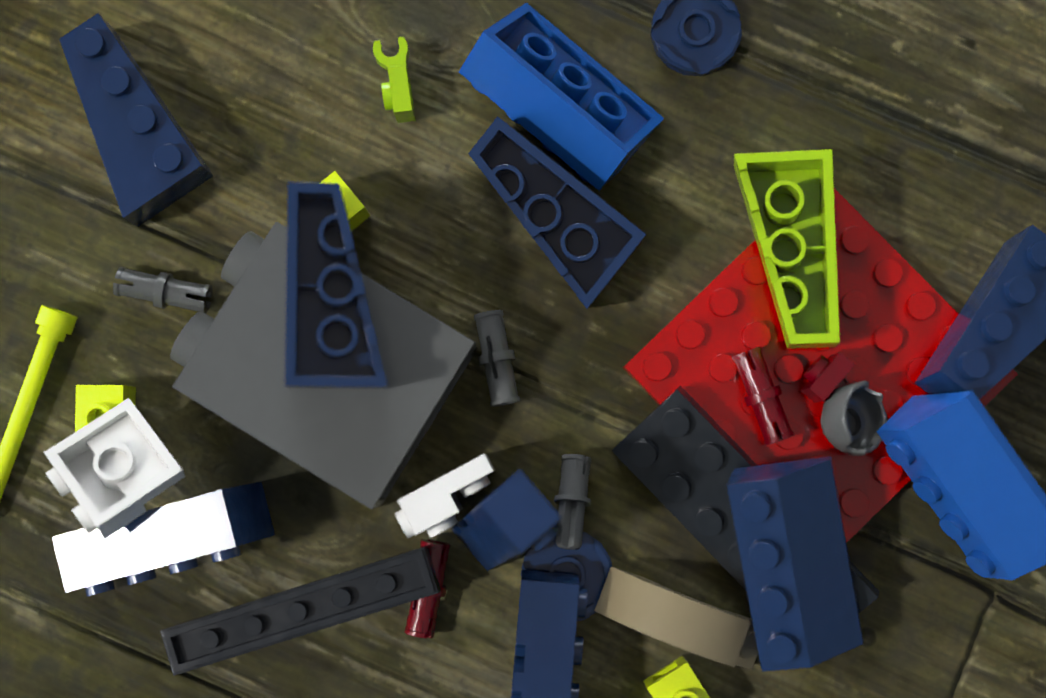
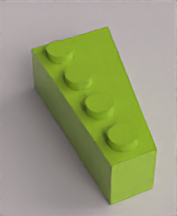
(794, 229)

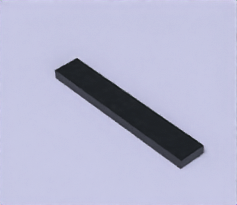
(300, 610)

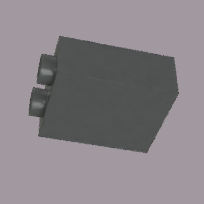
(341, 435)

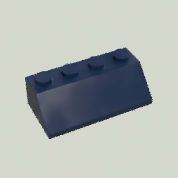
(795, 562)

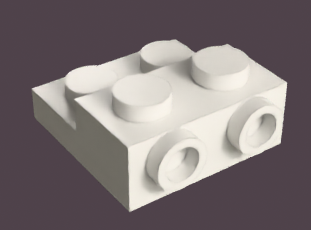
(112, 469)
(436, 503)

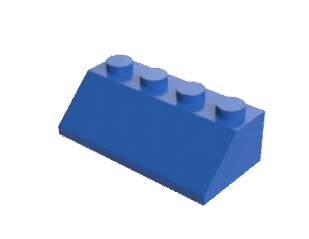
(560, 95)
(971, 481)

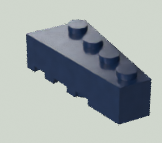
(564, 217)

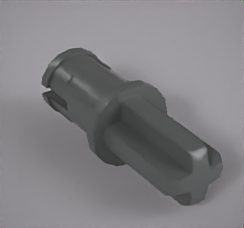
(572, 500)

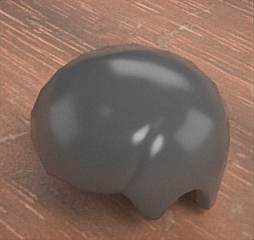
(852, 418)

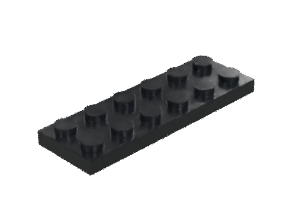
(687, 468)

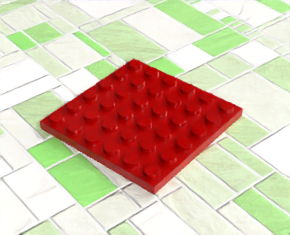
(886, 328)

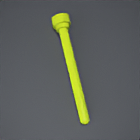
(52, 328)

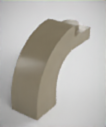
(678, 619)

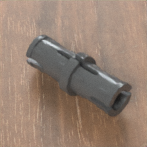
(162, 290)
(496, 358)

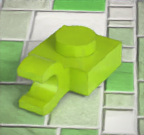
(396, 92)

